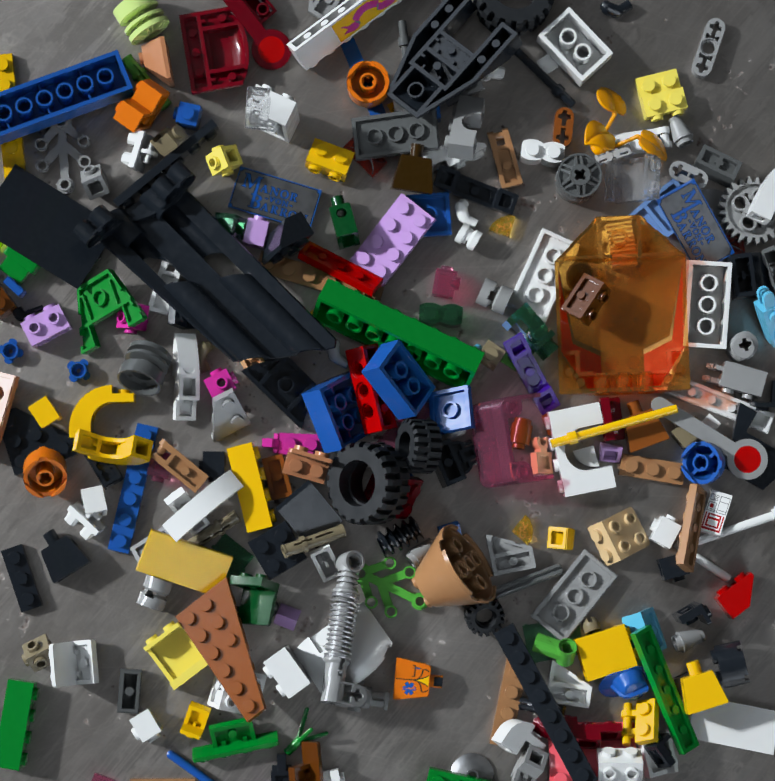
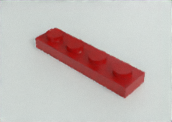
(340, 268)

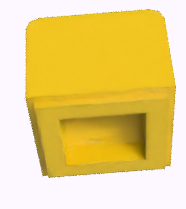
(560, 538)

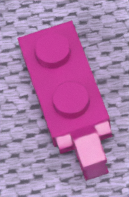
(284, 441)

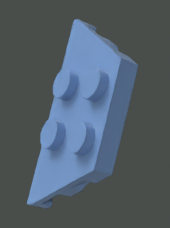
(652, 212)

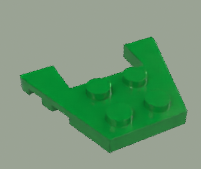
(99, 300)

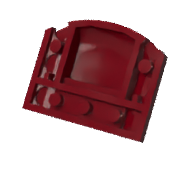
(214, 50)

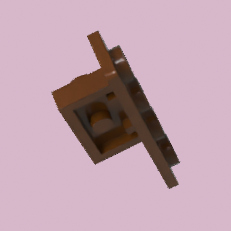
(312, 764)

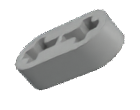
(691, 170)

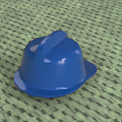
(628, 684)

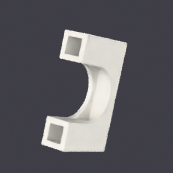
(574, 480)

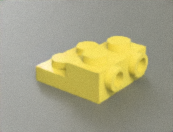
(661, 95)

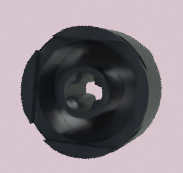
(730, 664)

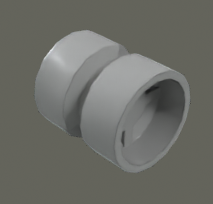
(501, 299)
(156, 585)

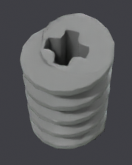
(739, 354)

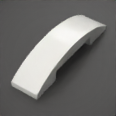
(202, 505)

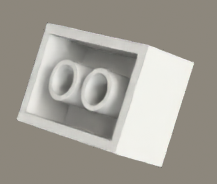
(574, 46)
(287, 672)

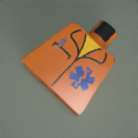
(414, 679)

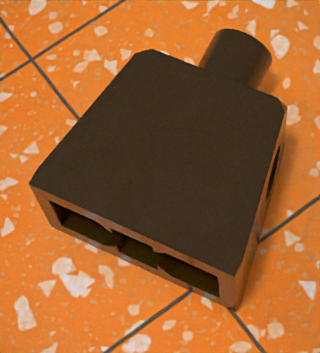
(414, 172)

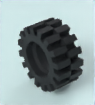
(488, 626)

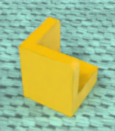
(44, 412)

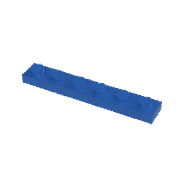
(131, 497)

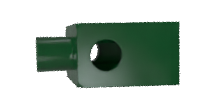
(343, 223)

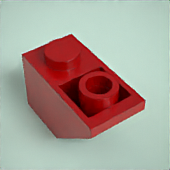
(737, 596)

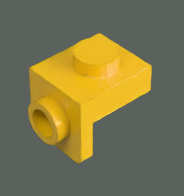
(195, 720)

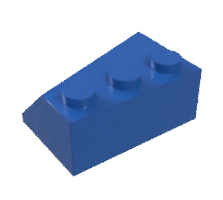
(335, 412)

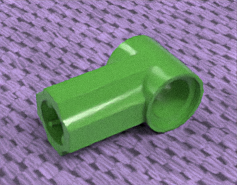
(556, 649)

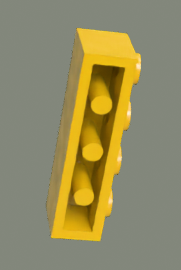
(253, 495)

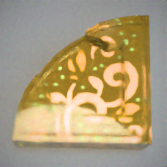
(503, 225)
(524, 530)

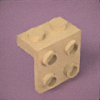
(619, 536)

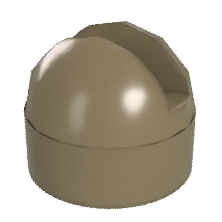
(590, 627)

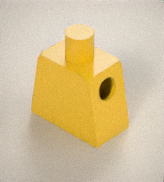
(701, 689)

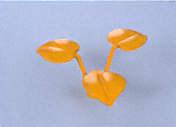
(601, 140)

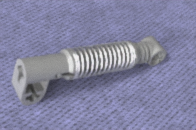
(341, 634)

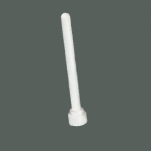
(739, 526)

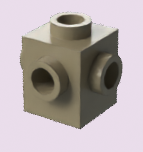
(37, 653)

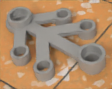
(62, 149)

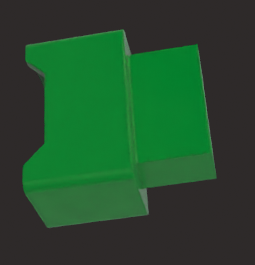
(18, 266)

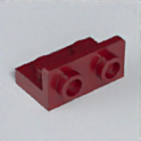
(611, 412)

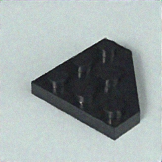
(25, 435)

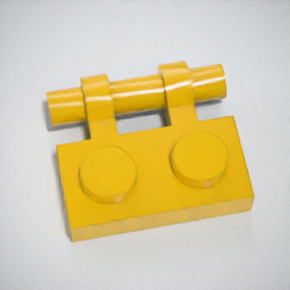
(646, 722)

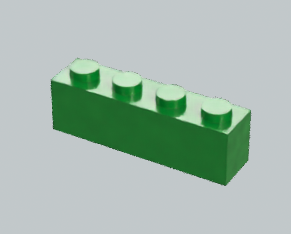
(16, 721)

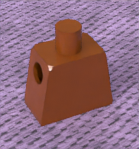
(645, 433)

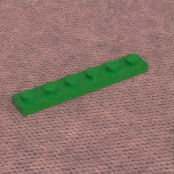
(664, 689)

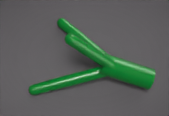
(300, 738)

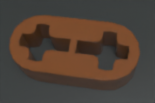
(557, 127)

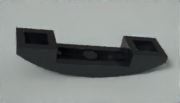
(475, 191)

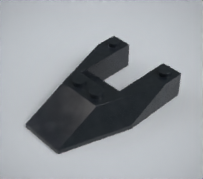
(441, 67)

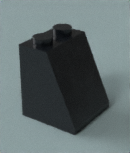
(308, 511)

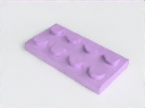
(393, 238)

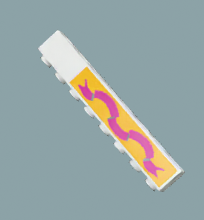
(335, 29)

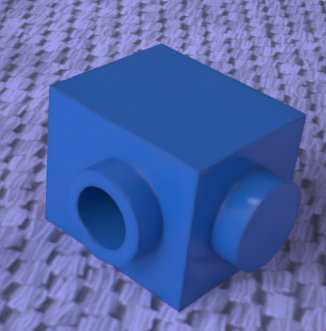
(188, 115)

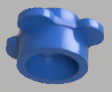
(9, 357)
(74, 375)

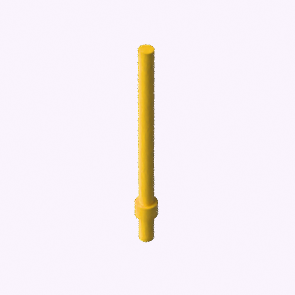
(573, 437)

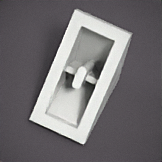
(325, 562)

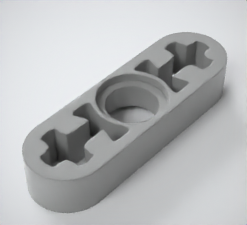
(698, 60)

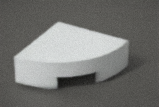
(586, 456)

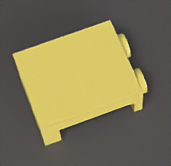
(175, 654)

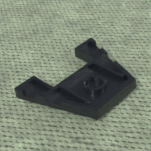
(740, 426)

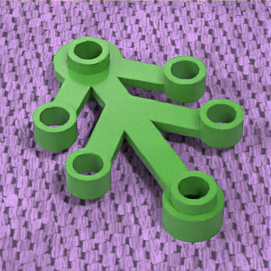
(385, 584)

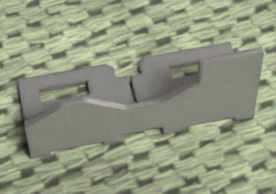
(624, 151)

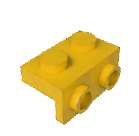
(329, 160)

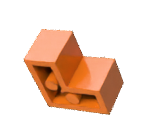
(143, 108)

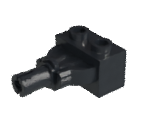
(455, 462)

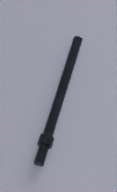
(557, 89)

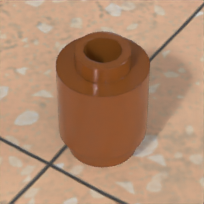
(521, 433)

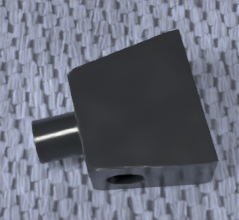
(62, 556)

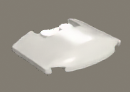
(367, 650)

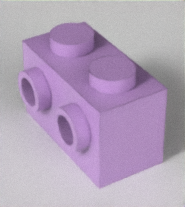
(46, 325)

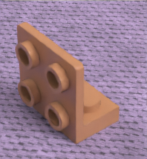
(307, 465)

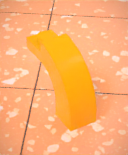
(92, 403)
(117, 451)

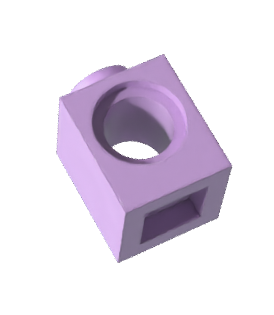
(256, 232)

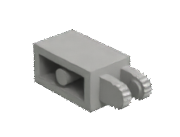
(737, 379)

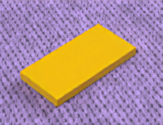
(183, 562)

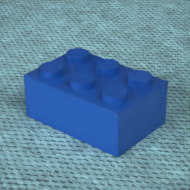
(398, 379)

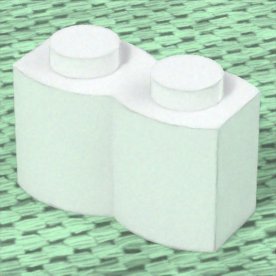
(536, 152)

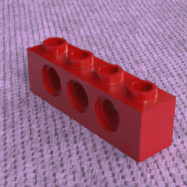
(373, 410)

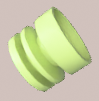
(141, 19)

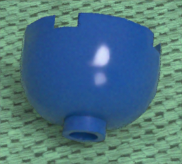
(703, 462)

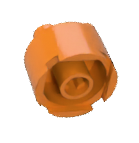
(370, 72)
(45, 472)

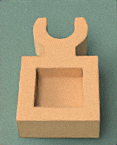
(541, 459)

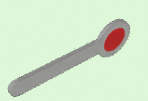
(744, 458)

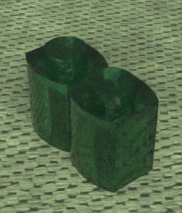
(446, 315)

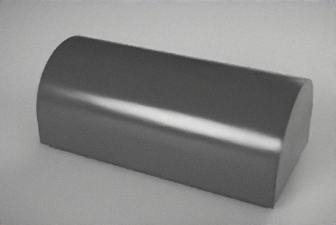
(129, 690)

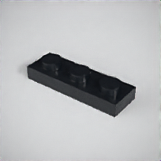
(22, 578)

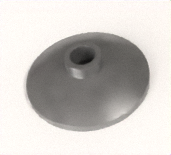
(474, 763)

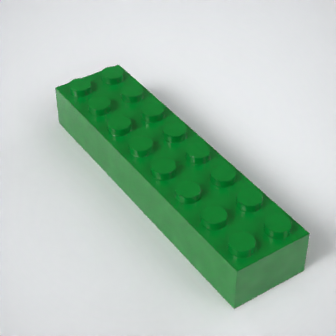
(372, 322)

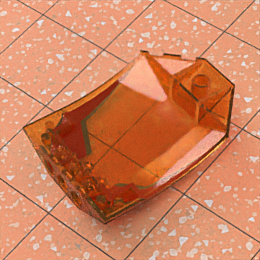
(643, 327)

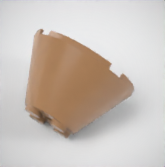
(454, 571)

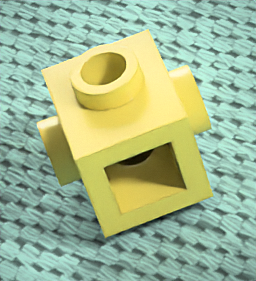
(224, 160)

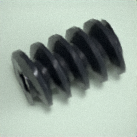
(399, 536)

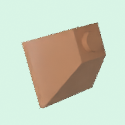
(157, 60)

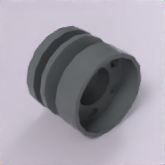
(578, 190)
(144, 368)

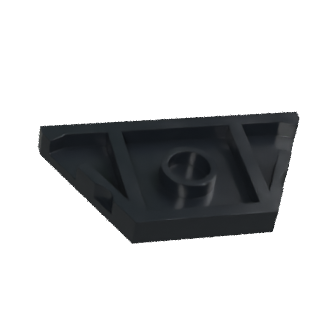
(283, 384)

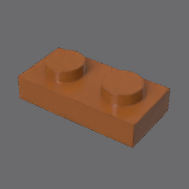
(277, 481)

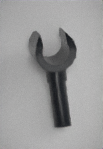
(19, 313)

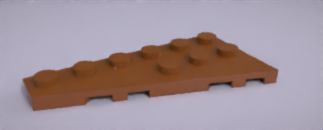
(221, 640)

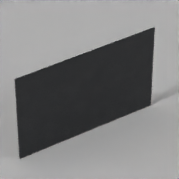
(41, 225)

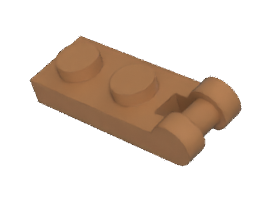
(505, 159)
(180, 466)

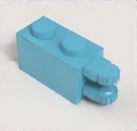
(766, 313)

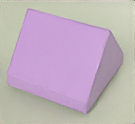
(610, 452)
(287, 616)

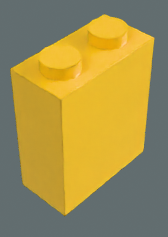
(606, 652)

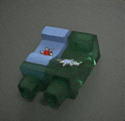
(534, 331)

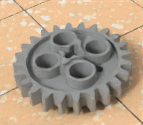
(735, 216)

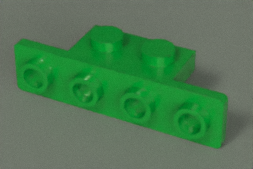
(233, 738)

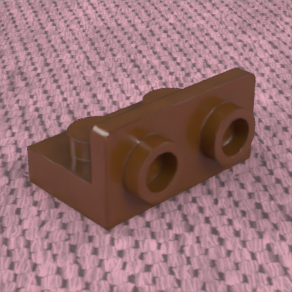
(586, 299)

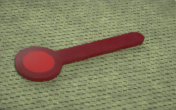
(269, 45)

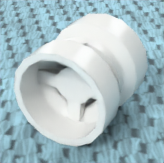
(468, 236)

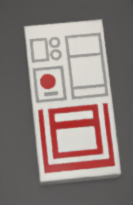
(716, 513)

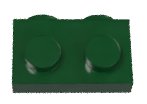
(257, 598)

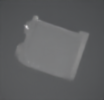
(633, 179)

